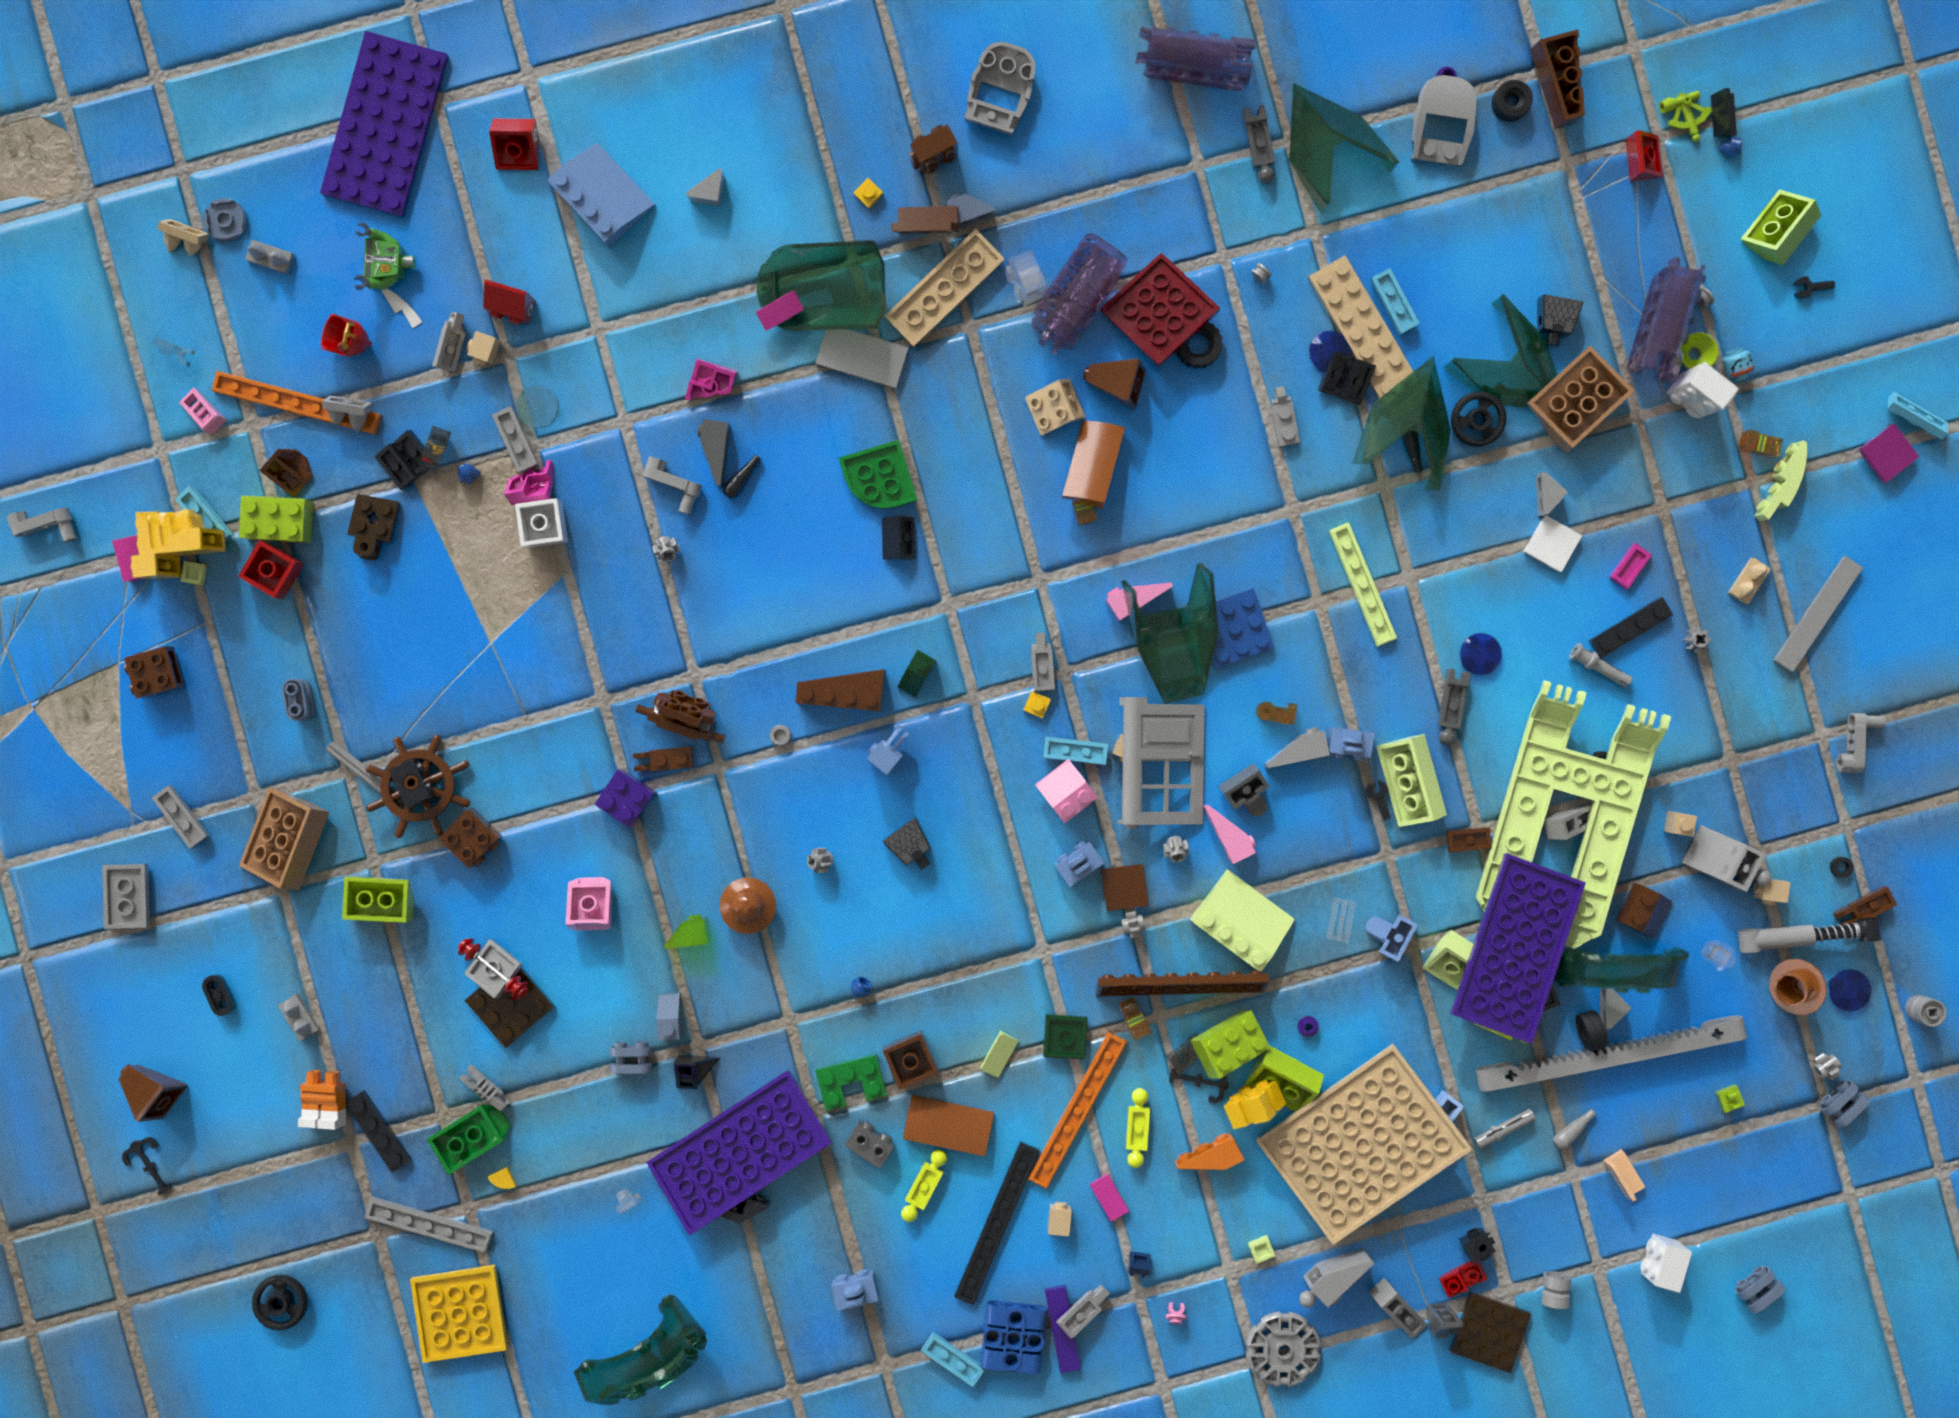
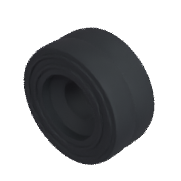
(1524, 100)
(1591, 1030)

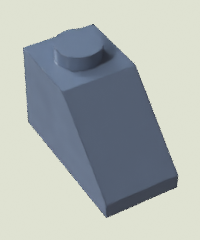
(970, 209)
(669, 1017)

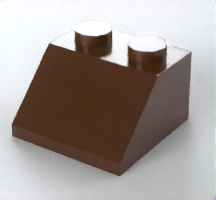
(1644, 910)

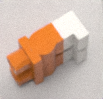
(323, 1101)

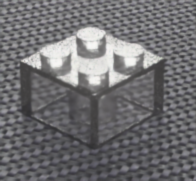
(1027, 278)

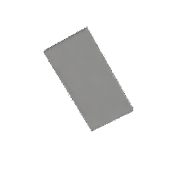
(862, 356)

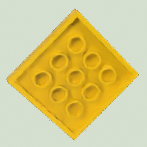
(459, 1313)

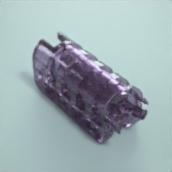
(1196, 58)
(1081, 295)
(1666, 320)

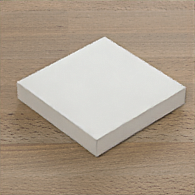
(1552, 543)

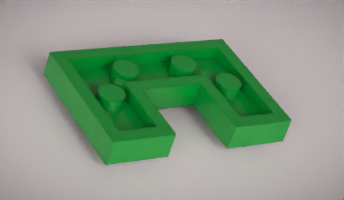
(861, 1069)

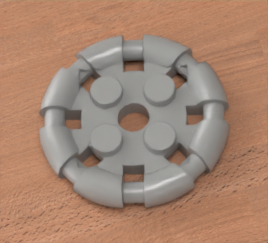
(1283, 1336)

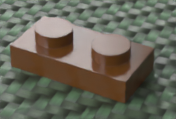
(1468, 839)

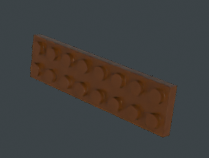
(1181, 985)

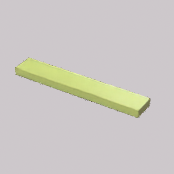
(1362, 584)

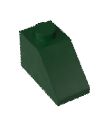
(916, 673)

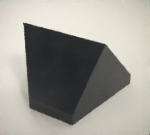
(692, 1070)

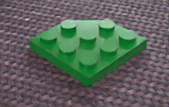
(879, 476)

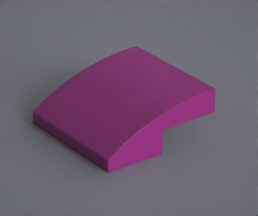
(1888, 453)

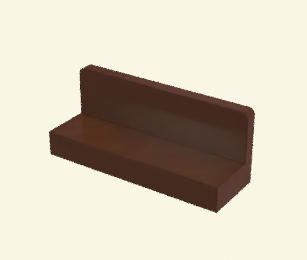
(927, 220)

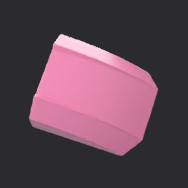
(589, 904)

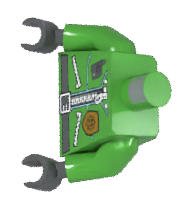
(382, 260)

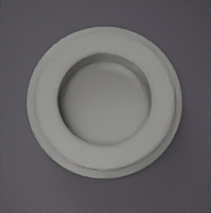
(780, 735)

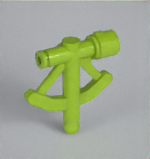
(1684, 102)

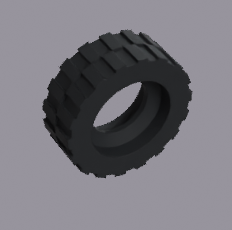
(1207, 358)

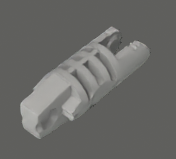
(484, 1088)

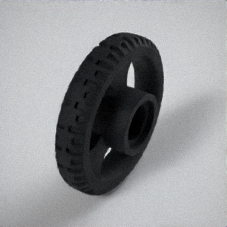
(1489, 433)
(272, 1308)

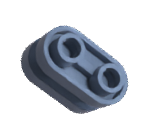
(298, 699)
(621, 1050)
(1844, 1103)
(1759, 1289)

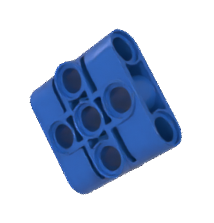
(997, 1349)

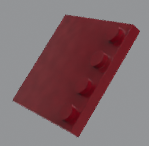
(1160, 309)

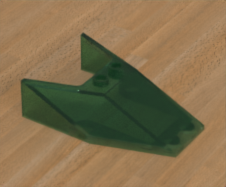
(1179, 641)

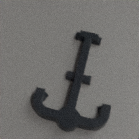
(1222, 1083)
(136, 1146)

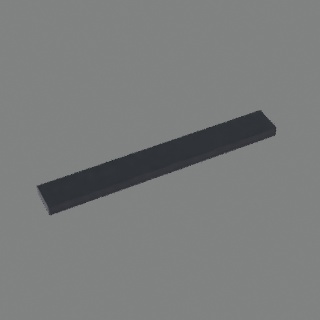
(996, 1222)

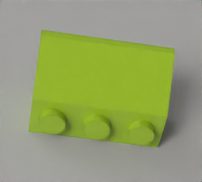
(1782, 226)
(377, 899)
(1296, 1080)

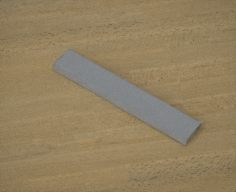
(1818, 614)
(429, 1224)

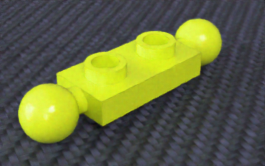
(1137, 1128)
(924, 1185)

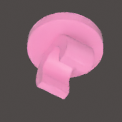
(1176, 1317)

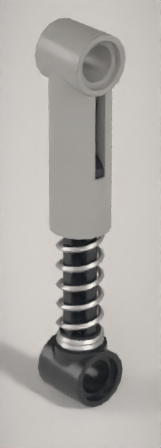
(1806, 935)

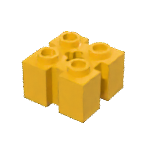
(1254, 1104)

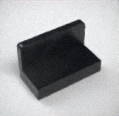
(1723, 113)
(898, 537)

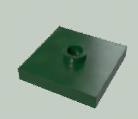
(1065, 1036)

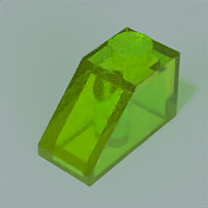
(690, 933)

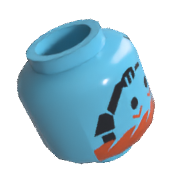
(1738, 364)

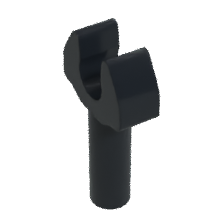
(1809, 286)
(1379, 797)

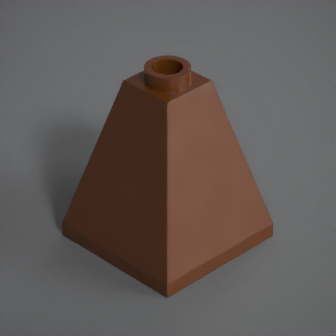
(1118, 380)
(149, 1092)

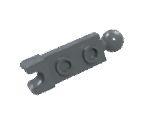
(1259, 143)
(1452, 705)

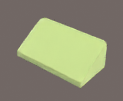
(999, 1054)

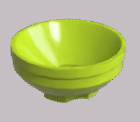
(1705, 345)

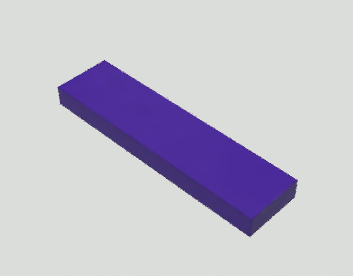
(1065, 1347)

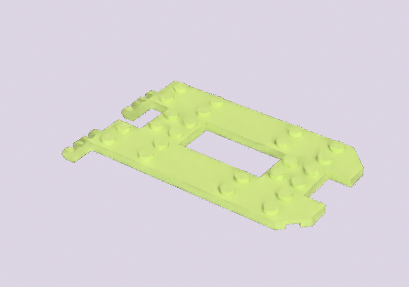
(1611, 783)

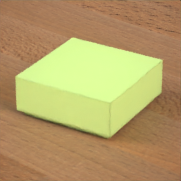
(193, 573)
(1261, 1249)

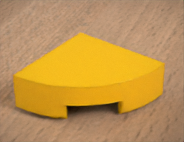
(503, 1179)

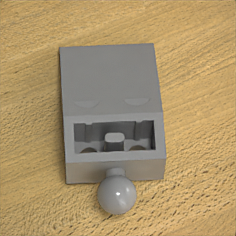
(1722, 860)
(1333, 1277)

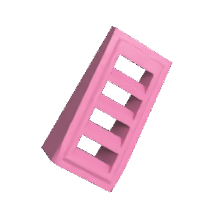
(212, 420)

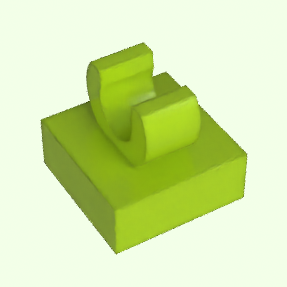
(1730, 1098)

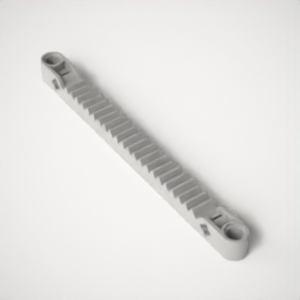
(1728, 1030)

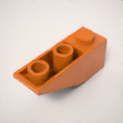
(1213, 1156)

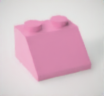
(1066, 791)

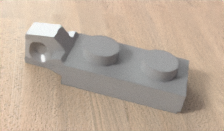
(450, 343)
(1284, 418)
(1042, 664)
(1082, 1311)

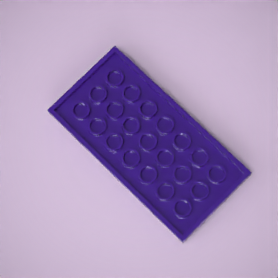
(384, 124)
(1518, 948)
(739, 1152)

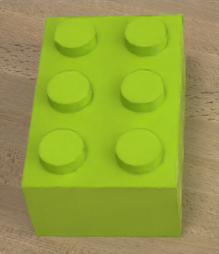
(276, 519)
(1230, 1044)

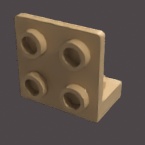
(1055, 406)

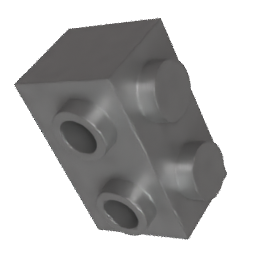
(870, 1143)

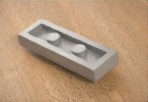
(515, 439)
(180, 816)

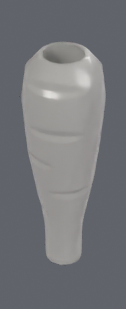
(1570, 1132)

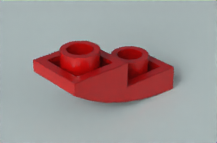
(1462, 1277)

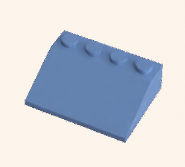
(601, 193)

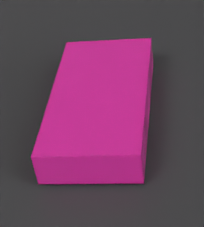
(1630, 566)
(1109, 1197)

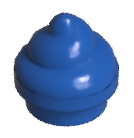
(1732, 147)
(467, 473)
(860, 987)

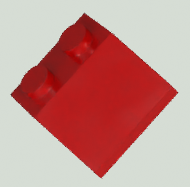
(515, 144)
(507, 302)

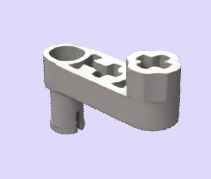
(655, 471)
(22, 525)
(1854, 758)

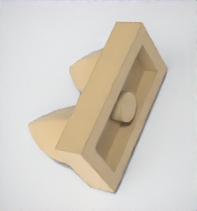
(175, 231)
(1749, 580)

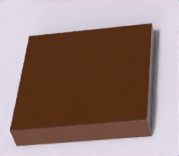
(1124, 887)

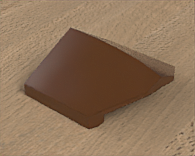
(288, 470)

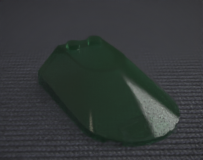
(834, 281)

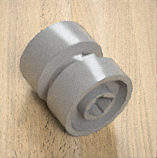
(1925, 1010)
(1556, 1290)

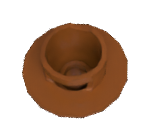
(747, 905)
(1798, 987)

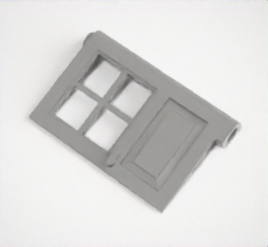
(1164, 735)

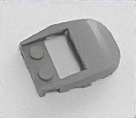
(1005, 68)
(1448, 98)

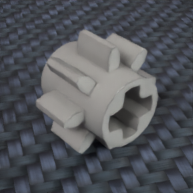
(666, 549)
(1702, 640)
(1176, 849)
(820, 860)
(1133, 924)
(1827, 1066)

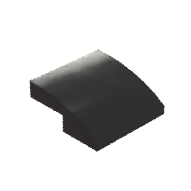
(1346, 377)
(403, 459)

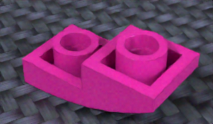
(779, 310)

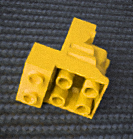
(169, 536)

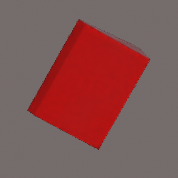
(1643, 156)

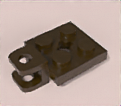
(368, 534)

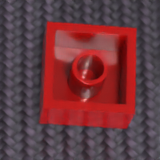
(271, 569)

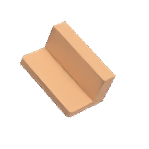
(1624, 1174)

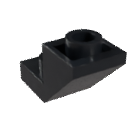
(754, 1205)

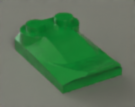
(469, 1137)

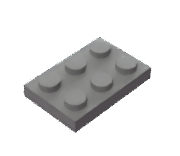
(126, 896)

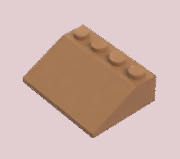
(1579, 399)
(283, 839)

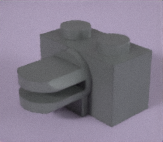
(1246, 790)

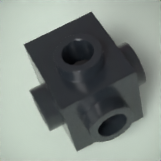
(1478, 1244)

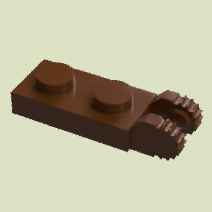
(666, 759)
(1867, 906)

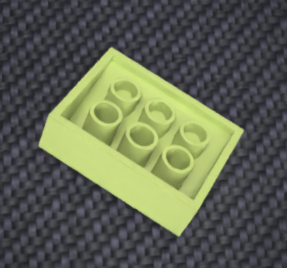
(1243, 920)

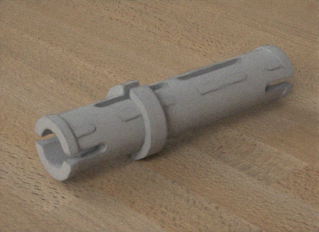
(1504, 1129)

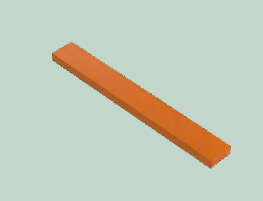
(284, 400)
(1077, 1110)

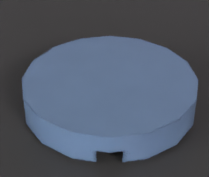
(225, 220)

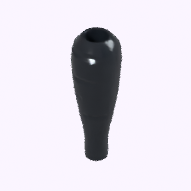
(1412, 446)
(739, 479)

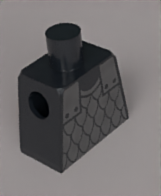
(1557, 317)
(909, 844)

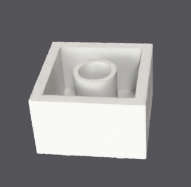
(541, 523)
(1665, 1262)

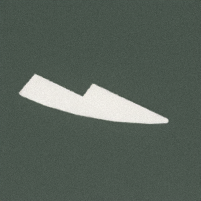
(398, 304)

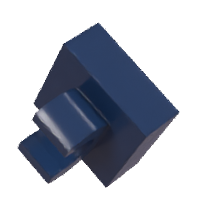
(1139, 1264)

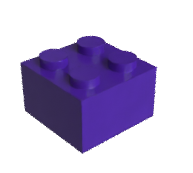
(625, 798)

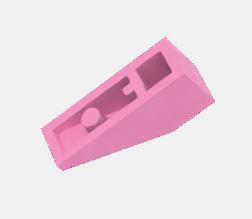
(1145, 593)
(1233, 839)

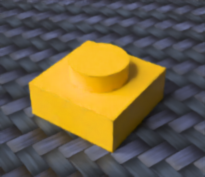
(868, 193)
(1037, 704)

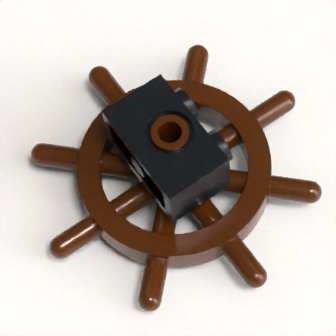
(415, 787)

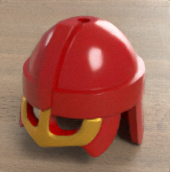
(344, 336)

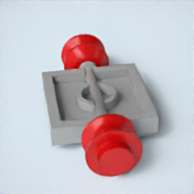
(493, 968)

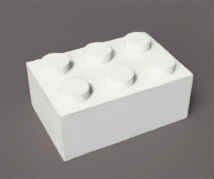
(1701, 391)

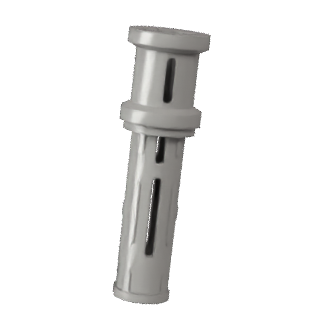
(1592, 661)

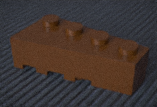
(1560, 75)
(845, 691)

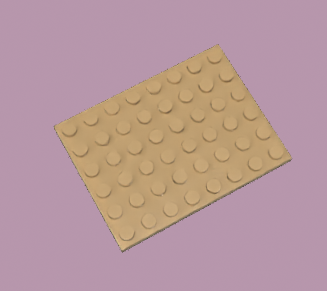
(1363, 1144)

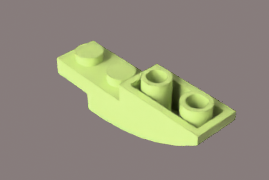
(1788, 476)

